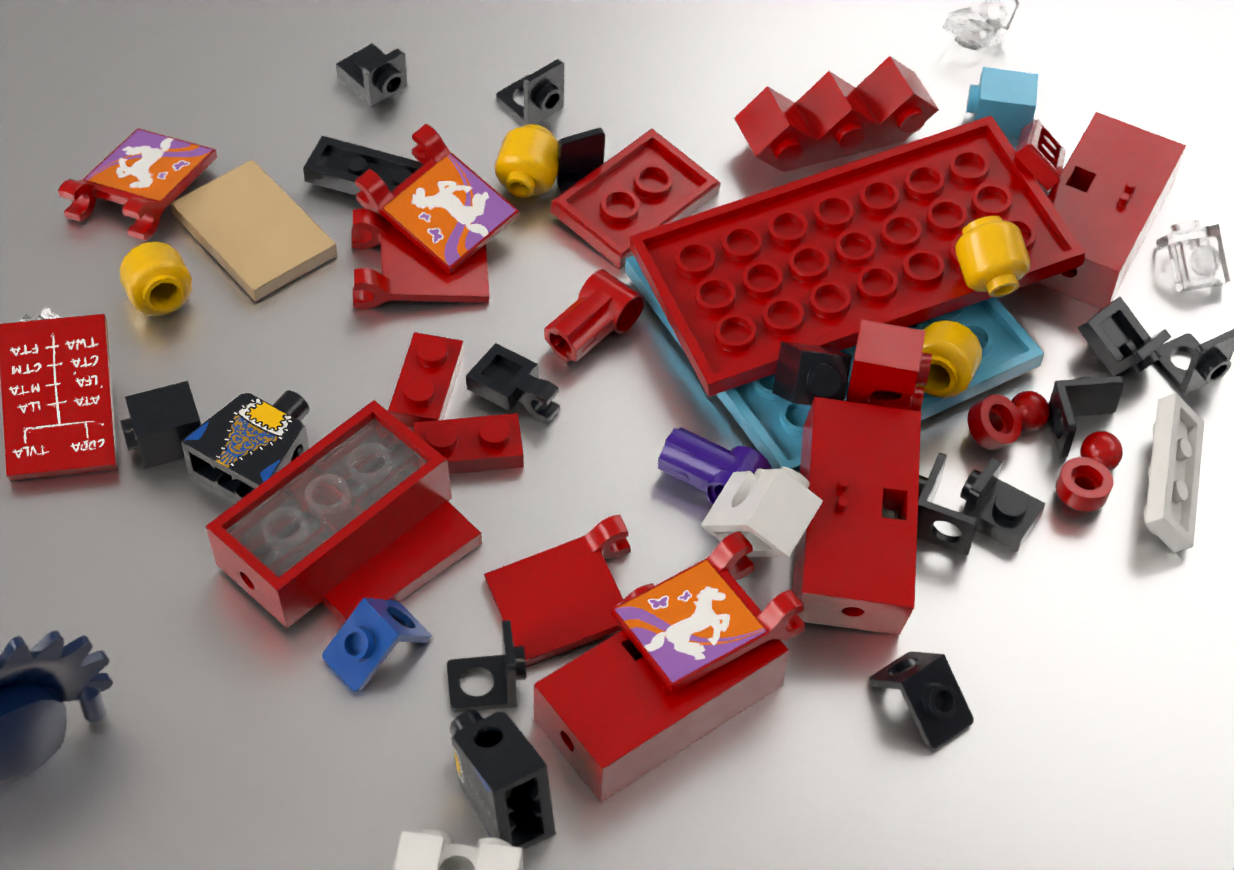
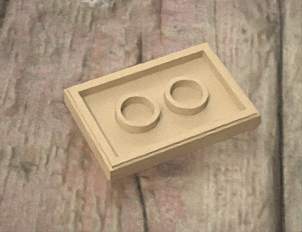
(254, 230)

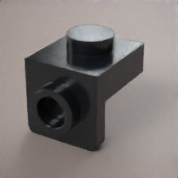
(1121, 338)

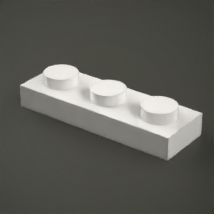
(1174, 473)

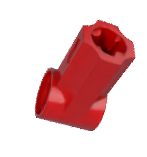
(601, 307)

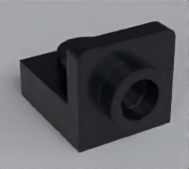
(374, 73)
(999, 507)

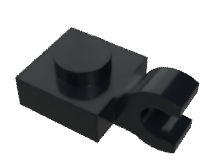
(510, 378)

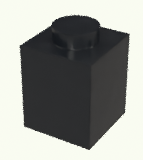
(810, 372)
(160, 423)

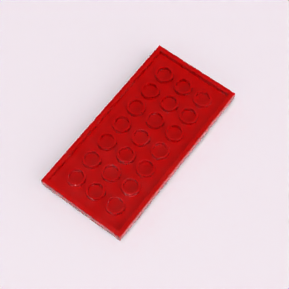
(844, 249)

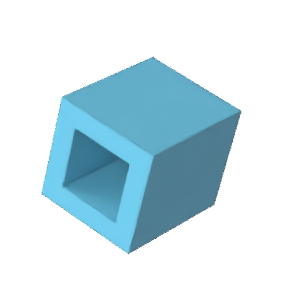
(1006, 97)

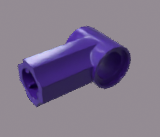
(706, 463)

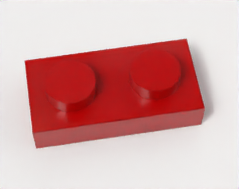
(426, 379)
(475, 442)

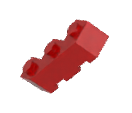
(836, 117)

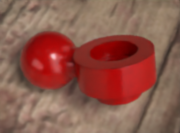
(999, 421)
(1087, 479)

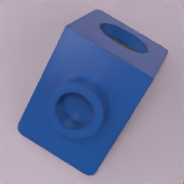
(370, 638)

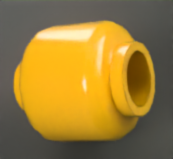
(528, 161)
(992, 256)
(155, 279)
(954, 358)

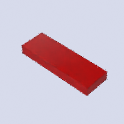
(1041, 154)
(407, 562)

